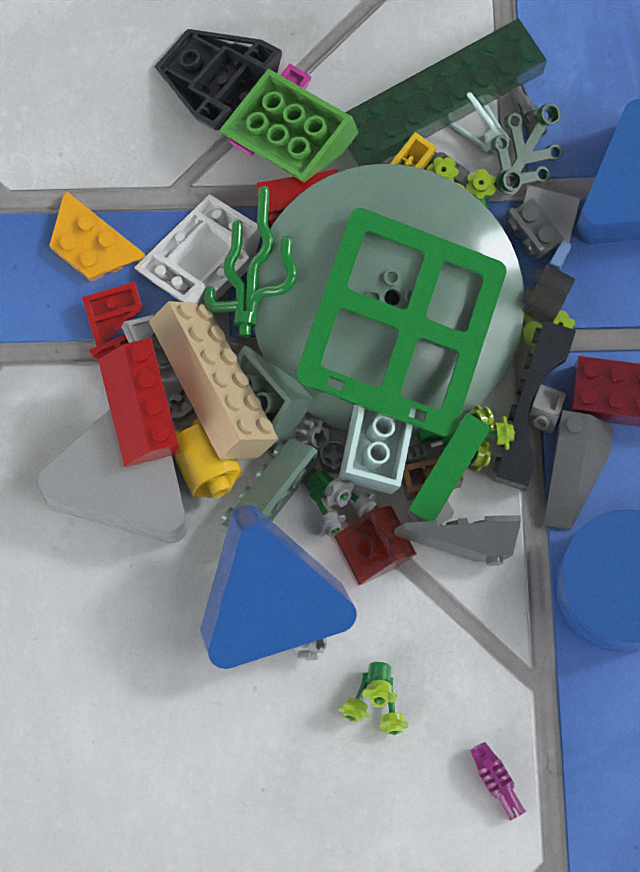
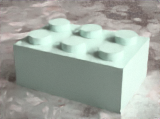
(375, 450)

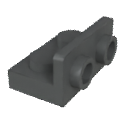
(533, 228)

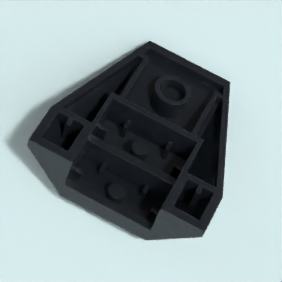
(216, 72)

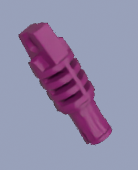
(497, 779)

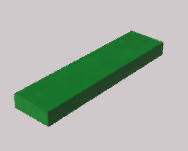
(449, 468)

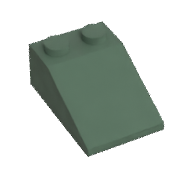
(280, 394)

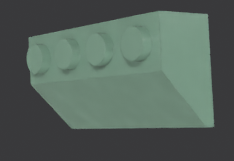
(277, 480)

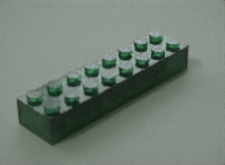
(439, 92)

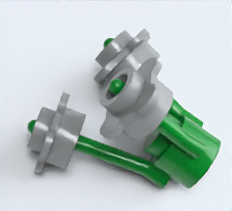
(337, 493)

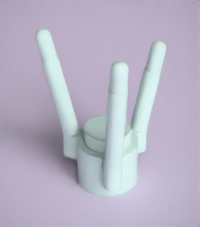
(491, 121)

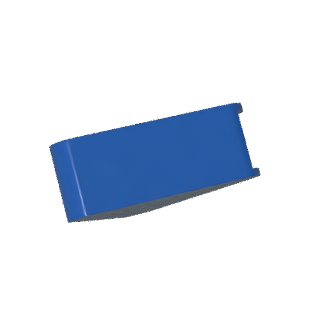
(614, 199)
(269, 595)

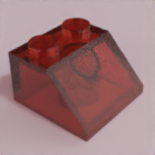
(372, 546)

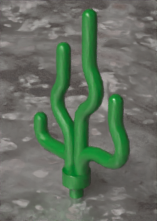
(249, 297)

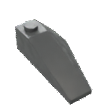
(578, 458)

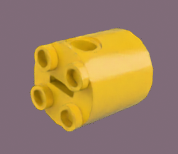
(201, 466)

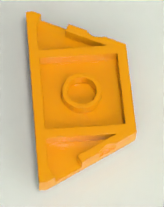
(90, 242)

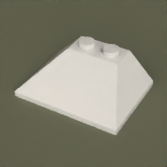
(196, 252)

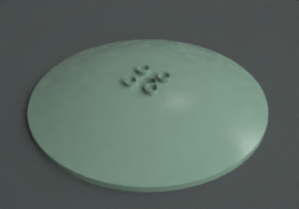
(363, 346)

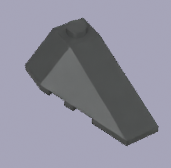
(480, 541)

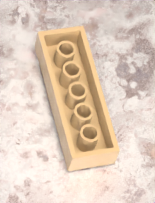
(213, 380)

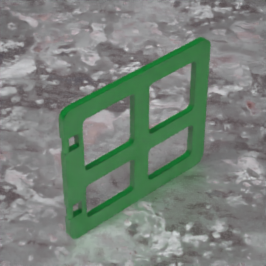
(409, 323)

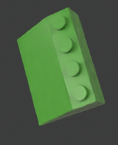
(290, 126)

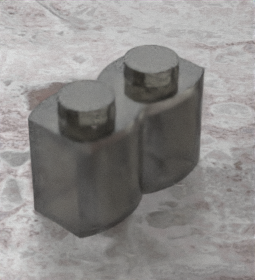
(548, 294)

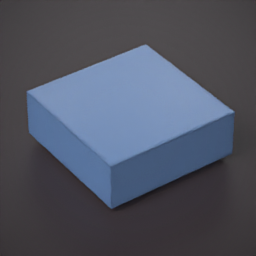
(561, 255)

